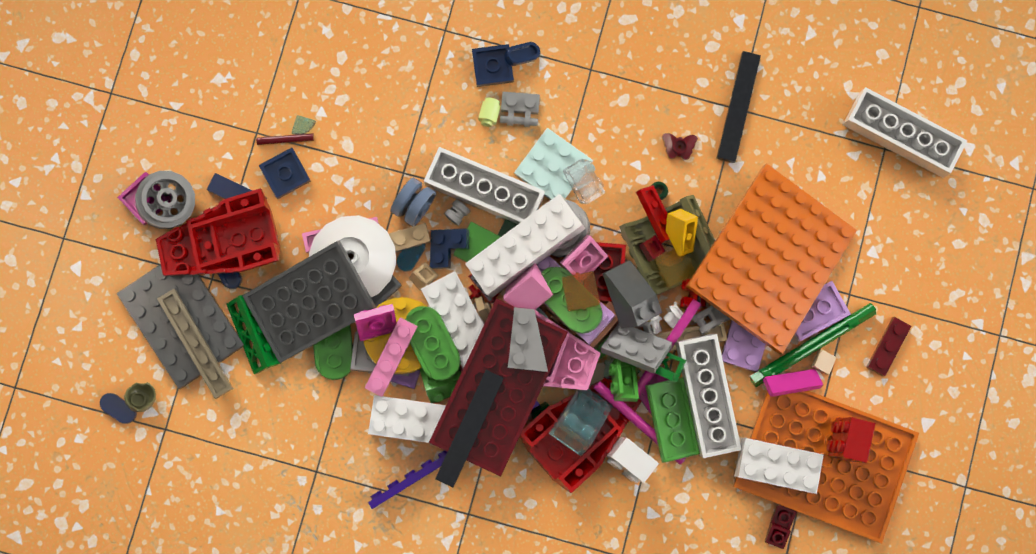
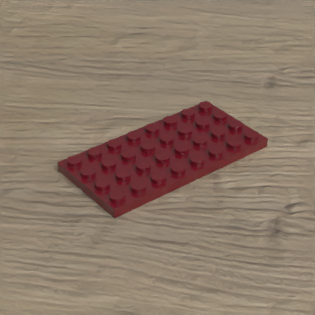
(514, 398)

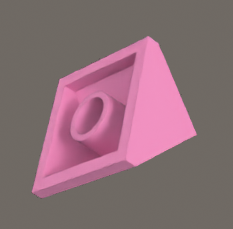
(584, 256)
(528, 290)

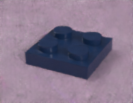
(491, 66)
(284, 173)

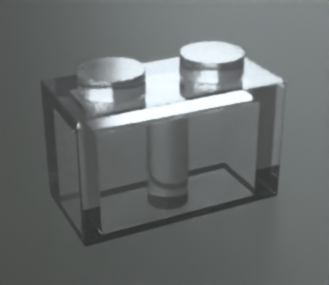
(584, 181)

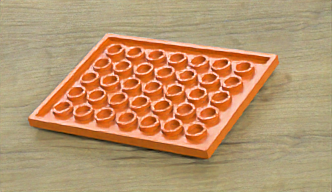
(772, 259)
(848, 493)

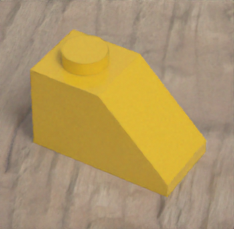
(681, 231)

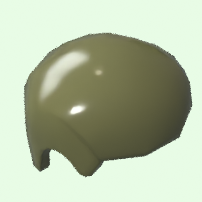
(140, 397)

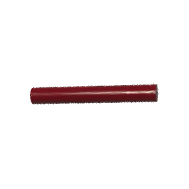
(285, 139)

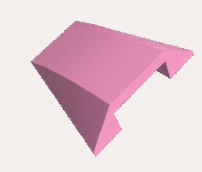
(573, 364)

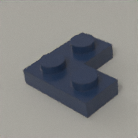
(441, 244)

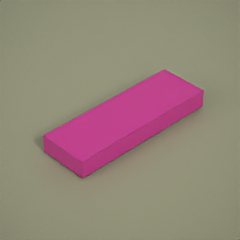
(792, 382)

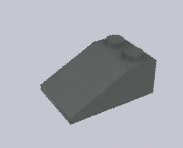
(631, 295)

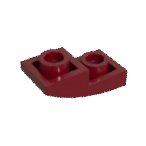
(780, 526)

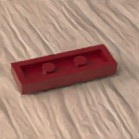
(888, 346)

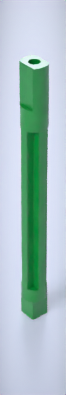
(814, 344)

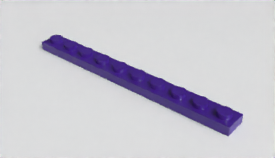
(411, 477)

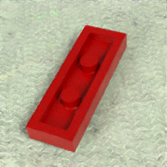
(655, 211)

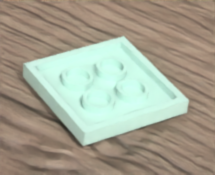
(546, 162)

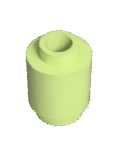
(489, 112)

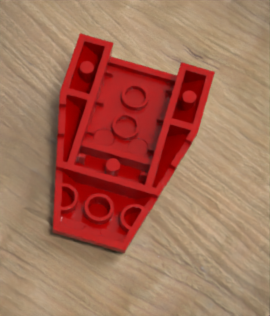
(223, 239)
(560, 461)

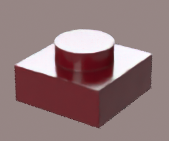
(652, 248)

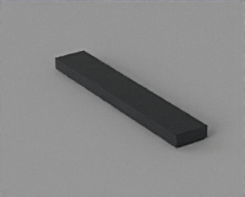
(738, 107)
(469, 428)

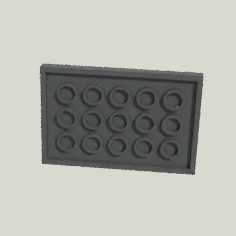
(309, 301)
(146, 311)

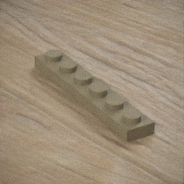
(195, 343)

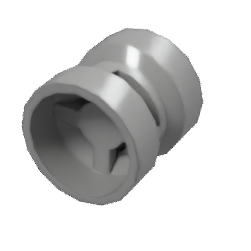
(457, 212)

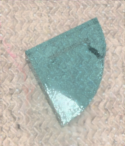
(302, 125)

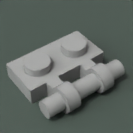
(520, 103)

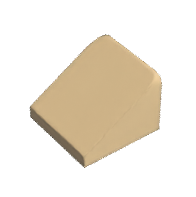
(423, 276)
(823, 361)

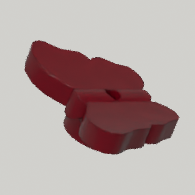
(672, 143)

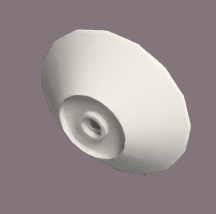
(368, 243)

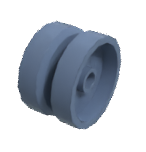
(413, 202)

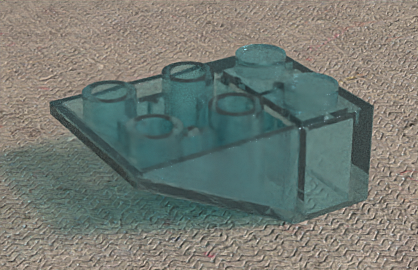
(581, 420)

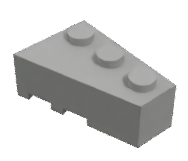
(526, 343)

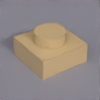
(483, 308)

